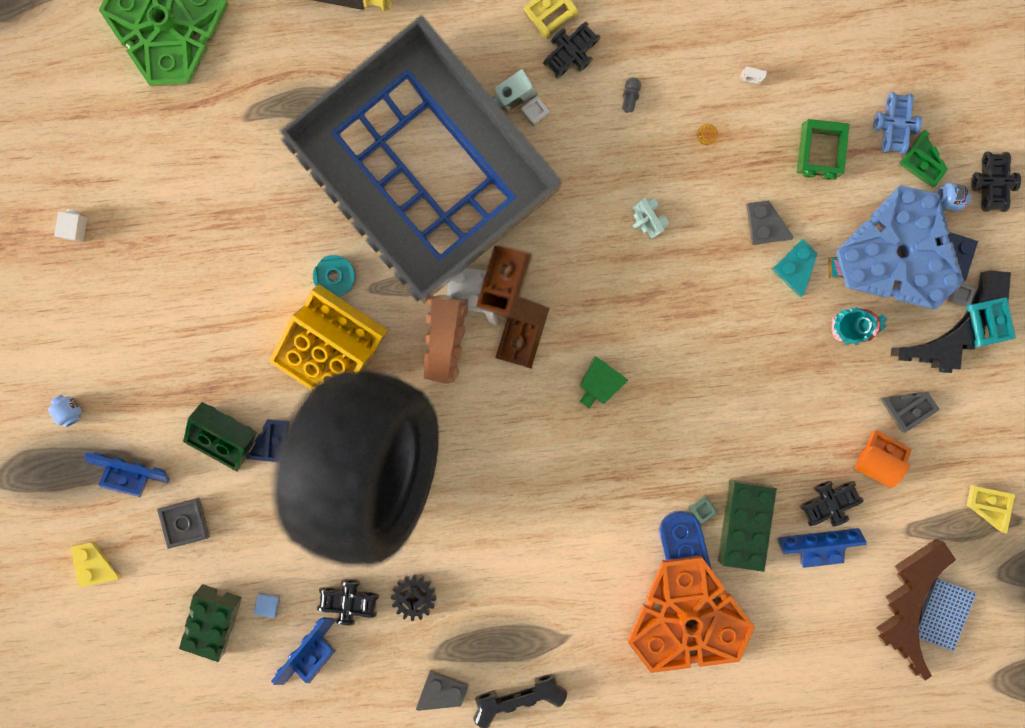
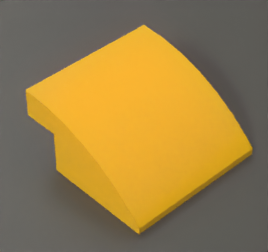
(326, 339)

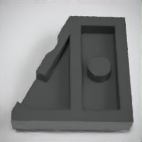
(766, 224)
(910, 409)
(441, 692)

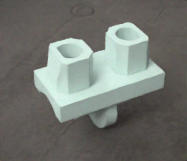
(647, 219)

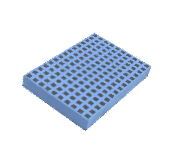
(945, 613)

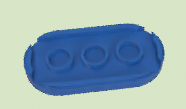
(681, 537)

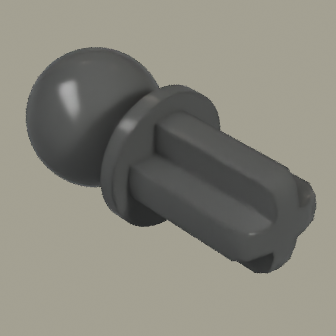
(631, 94)

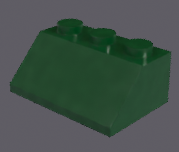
(219, 436)

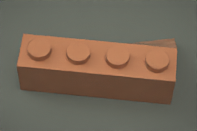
(444, 337)

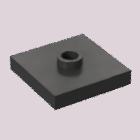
(183, 523)

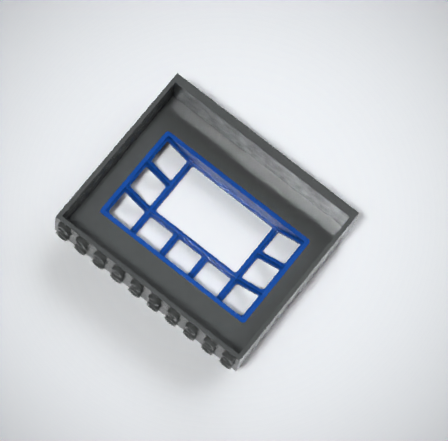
(468, 115)

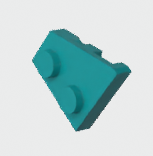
(797, 267)

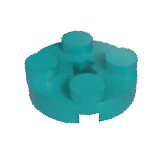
(341, 266)

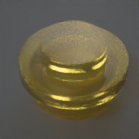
(707, 134)

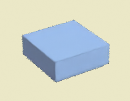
(266, 605)

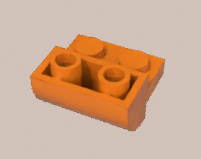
(884, 459)

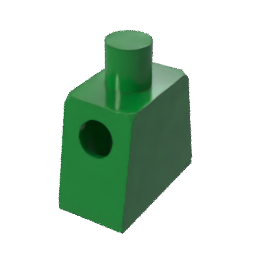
(600, 382)

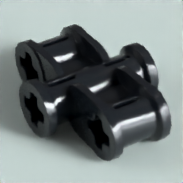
(571, 50)
(996, 181)
(831, 503)
(347, 601)

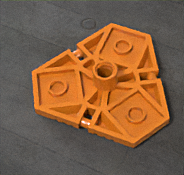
(687, 593)

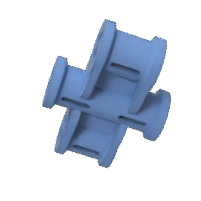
(897, 123)

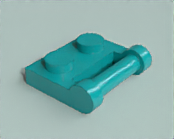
(998, 321)

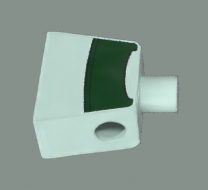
(521, 90)

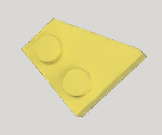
(992, 506)
(92, 565)

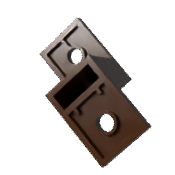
(502, 297)

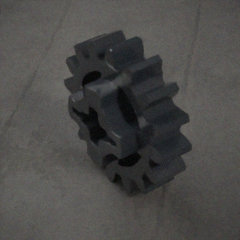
(405, 597)

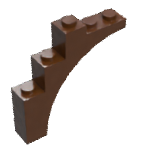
(906, 602)

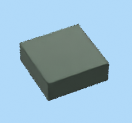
(703, 510)

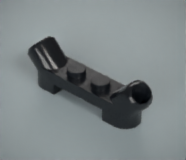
(545, 689)

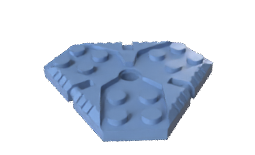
(924, 272)

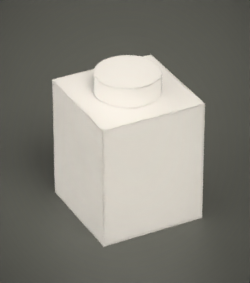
(71, 225)

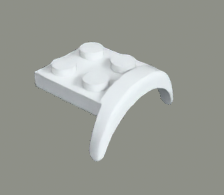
(468, 286)

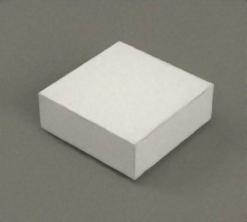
(753, 75)
(535, 110)

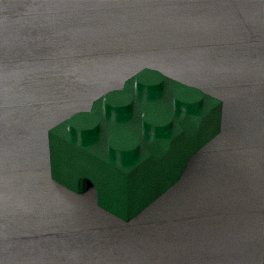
(209, 623)

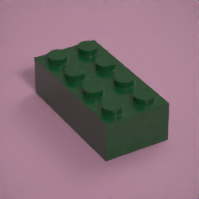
(747, 525)

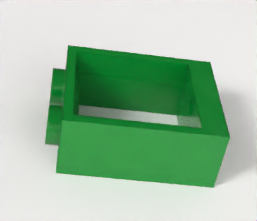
(827, 128)

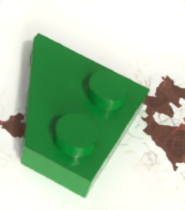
(924, 161)

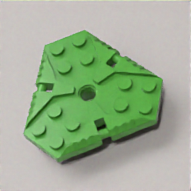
(166, 48)

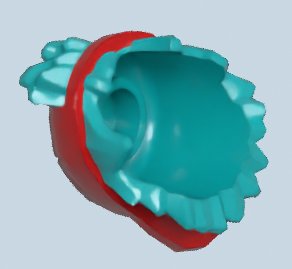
(857, 325)

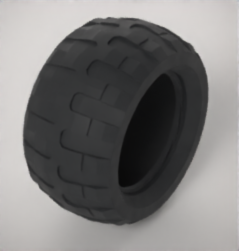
(356, 467)

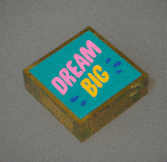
(834, 268)

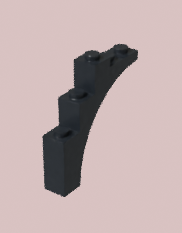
(947, 349)

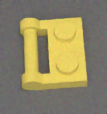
(542, 9)

